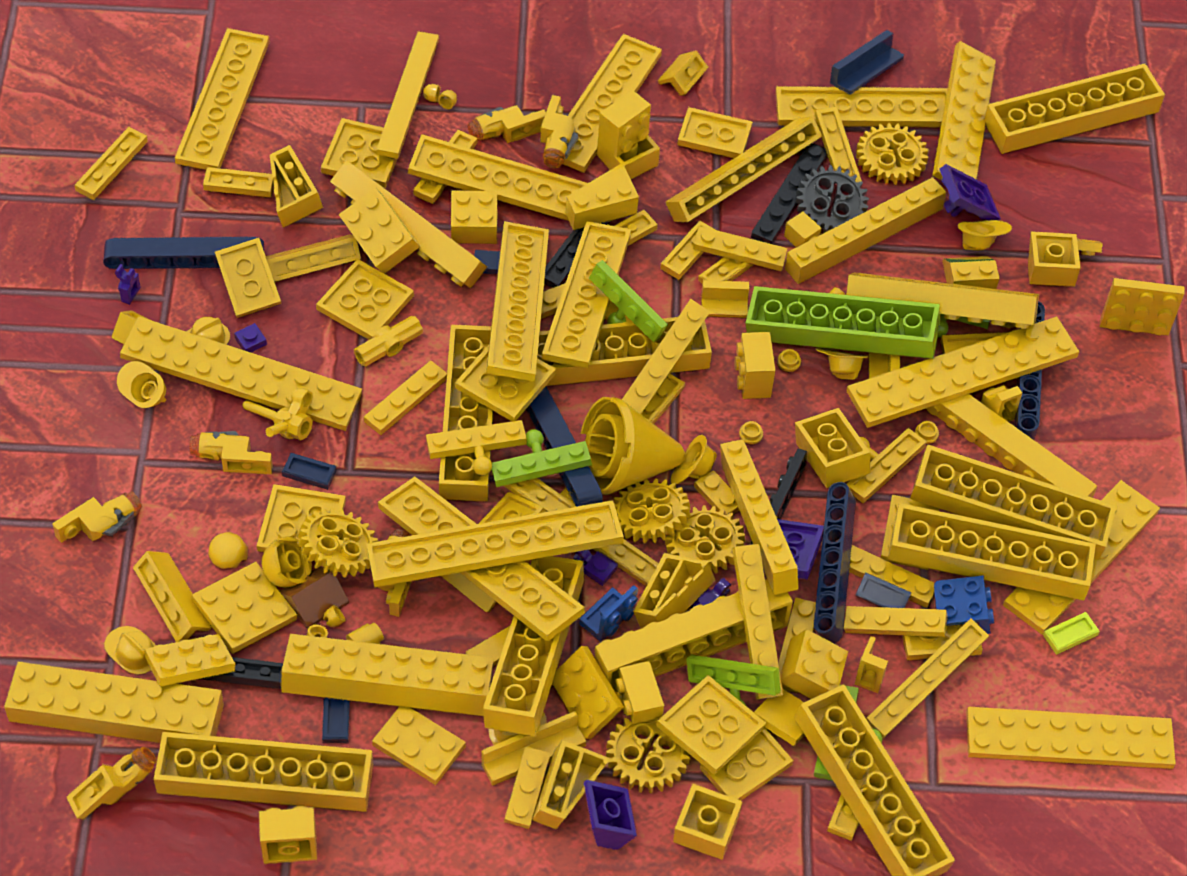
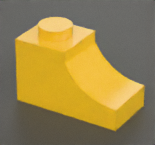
(1003, 401)

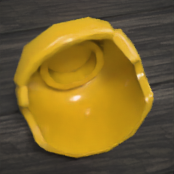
(227, 550)

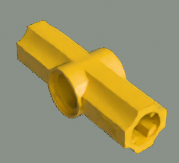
(388, 341)

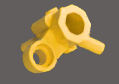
(290, 421)

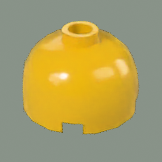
(285, 564)

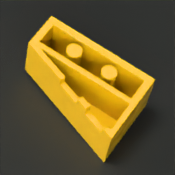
(292, 187)
(603, 199)
(673, 588)
(565, 782)

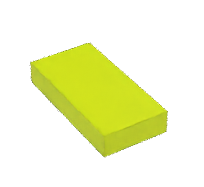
(1071, 633)

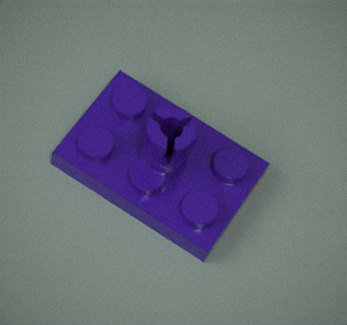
(967, 194)
(803, 543)

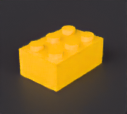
(379, 230)
(833, 447)

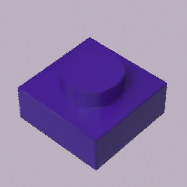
(250, 338)

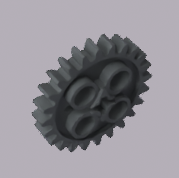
(811, 194)

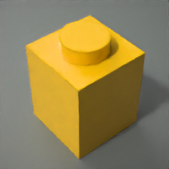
(801, 229)

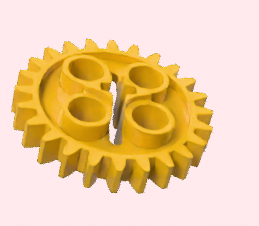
(892, 153)
(652, 510)
(708, 537)
(336, 542)
(625, 743)

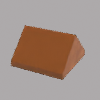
(315, 596)

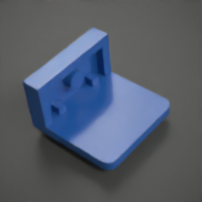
(965, 600)
(609, 612)

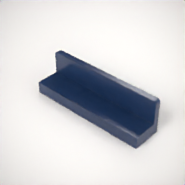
(865, 63)

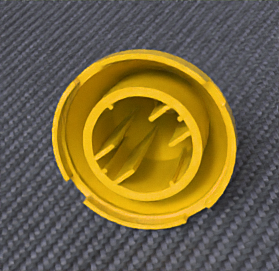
(626, 445)

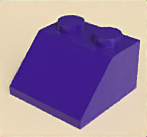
(610, 814)

